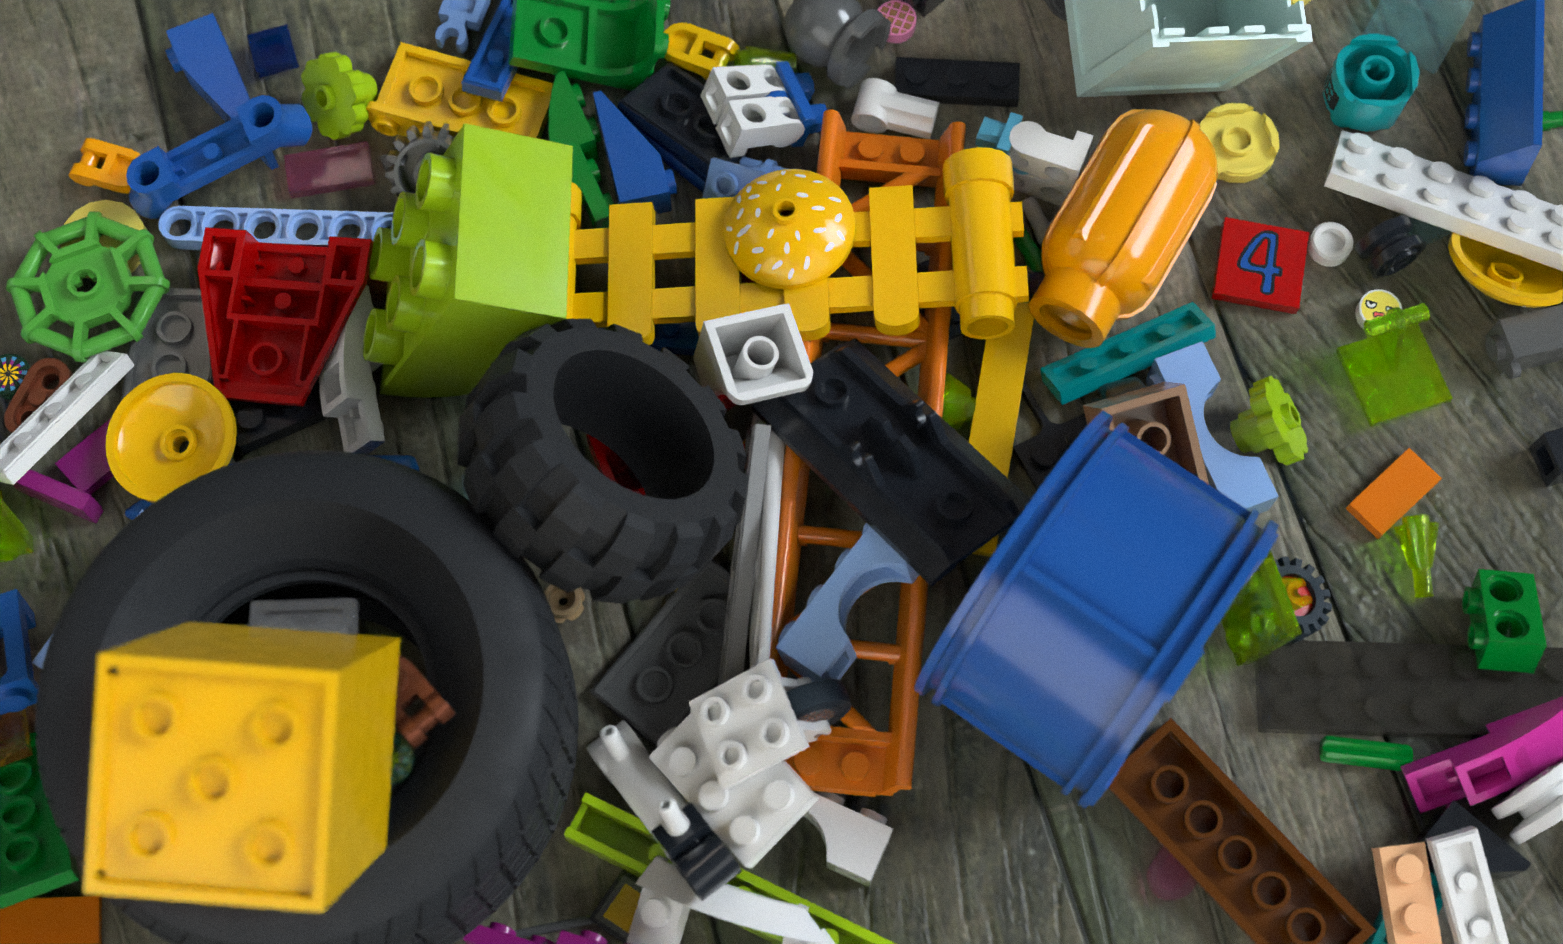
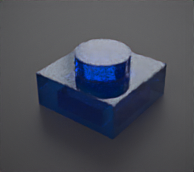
(273, 51)

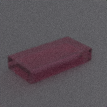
(329, 169)

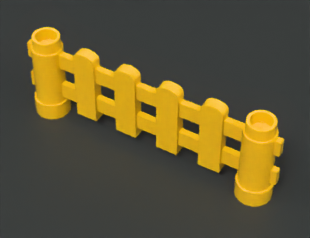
(976, 222)

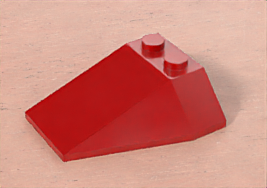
(276, 310)

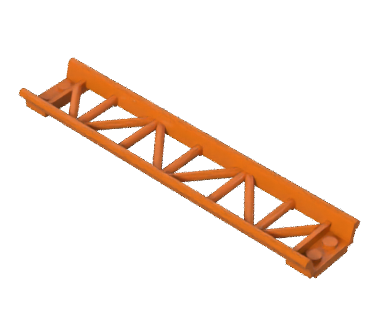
(859, 757)

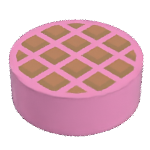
(902, 20)

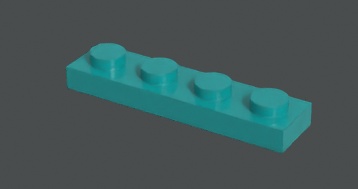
(1126, 352)

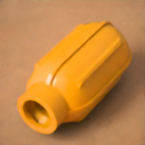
(1123, 224)

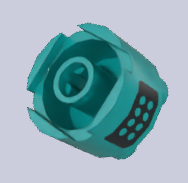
(1370, 83)

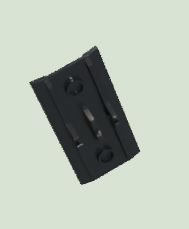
(894, 461)

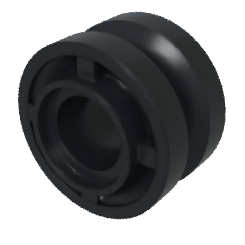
(1390, 247)

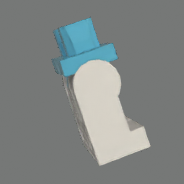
(1041, 161)

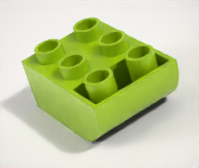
(470, 261)

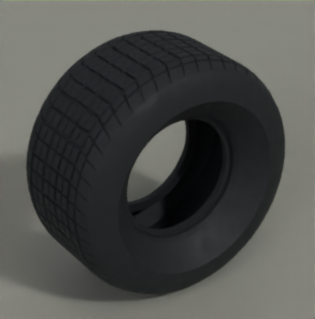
(415, 562)

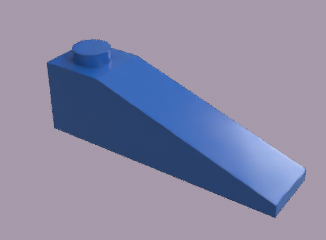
(210, 68)

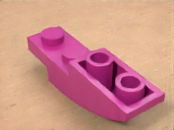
(1491, 764)

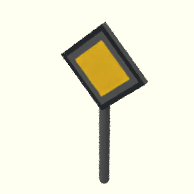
(612, 914)

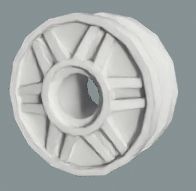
(1537, 802)

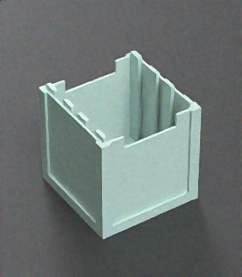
(1178, 43)

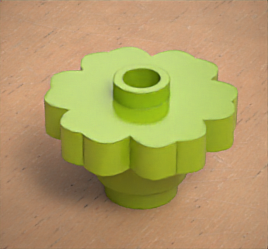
(337, 95)
(1270, 423)

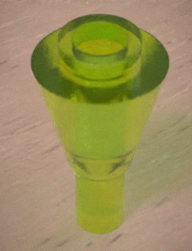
(1418, 542)

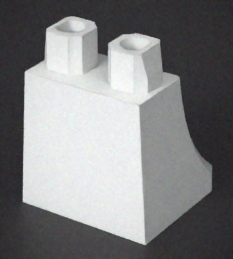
(753, 355)

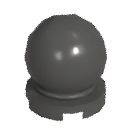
(836, 36)

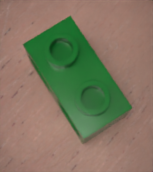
(1504, 621)

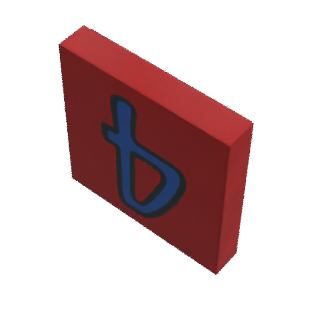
(1260, 265)

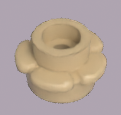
(571, 610)

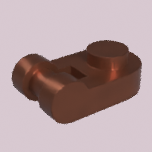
(409, 688)

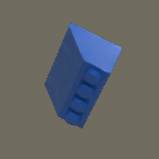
(1506, 93)

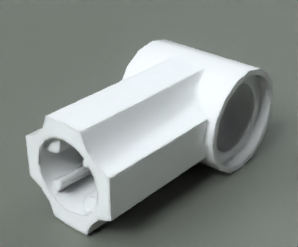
(884, 108)

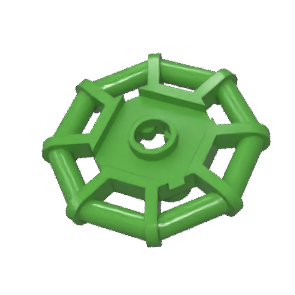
(101, 304)

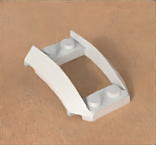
(668, 900)

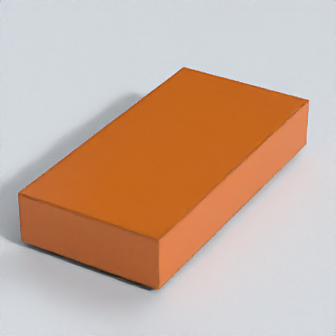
(1393, 493)

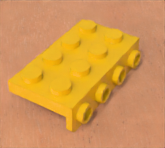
(429, 88)

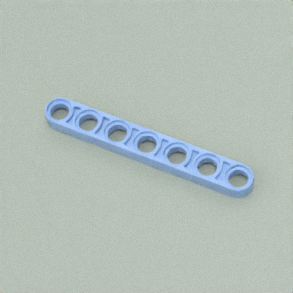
(286, 222)

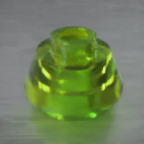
(958, 403)

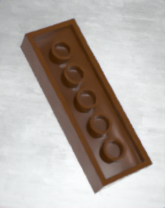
(1232, 846)

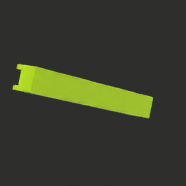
(630, 846)

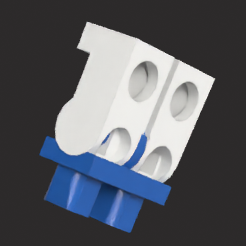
(761, 106)

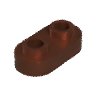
(34, 390)

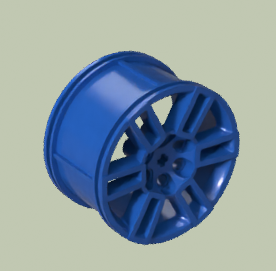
(1094, 607)

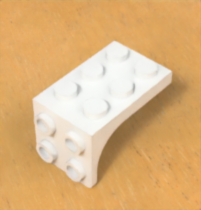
(748, 815)

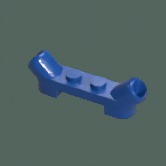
(259, 128)

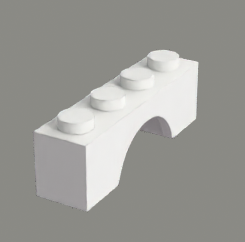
(851, 838)

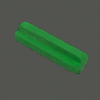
(1364, 753)

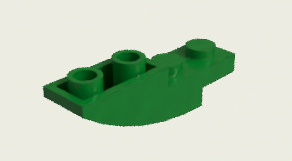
(572, 128)

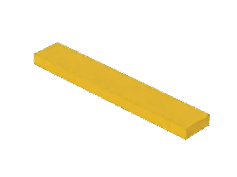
(1000, 397)

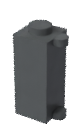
(1526, 340)

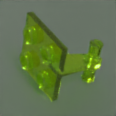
(1394, 367)

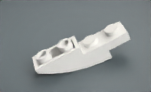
(348, 385)

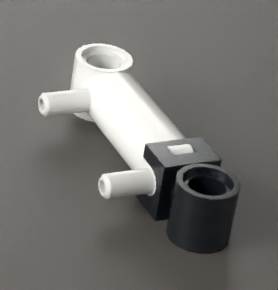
(664, 811)

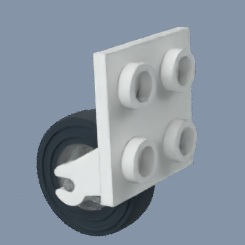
(764, 719)

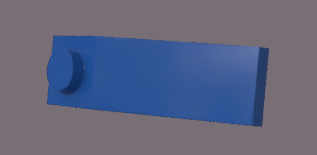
(632, 160)

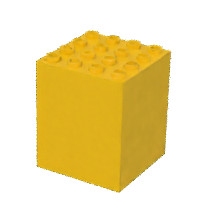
(240, 765)

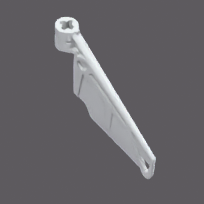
(765, 567)

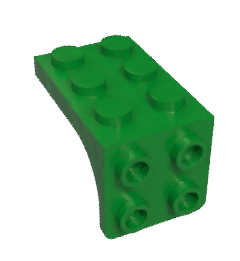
(590, 39)

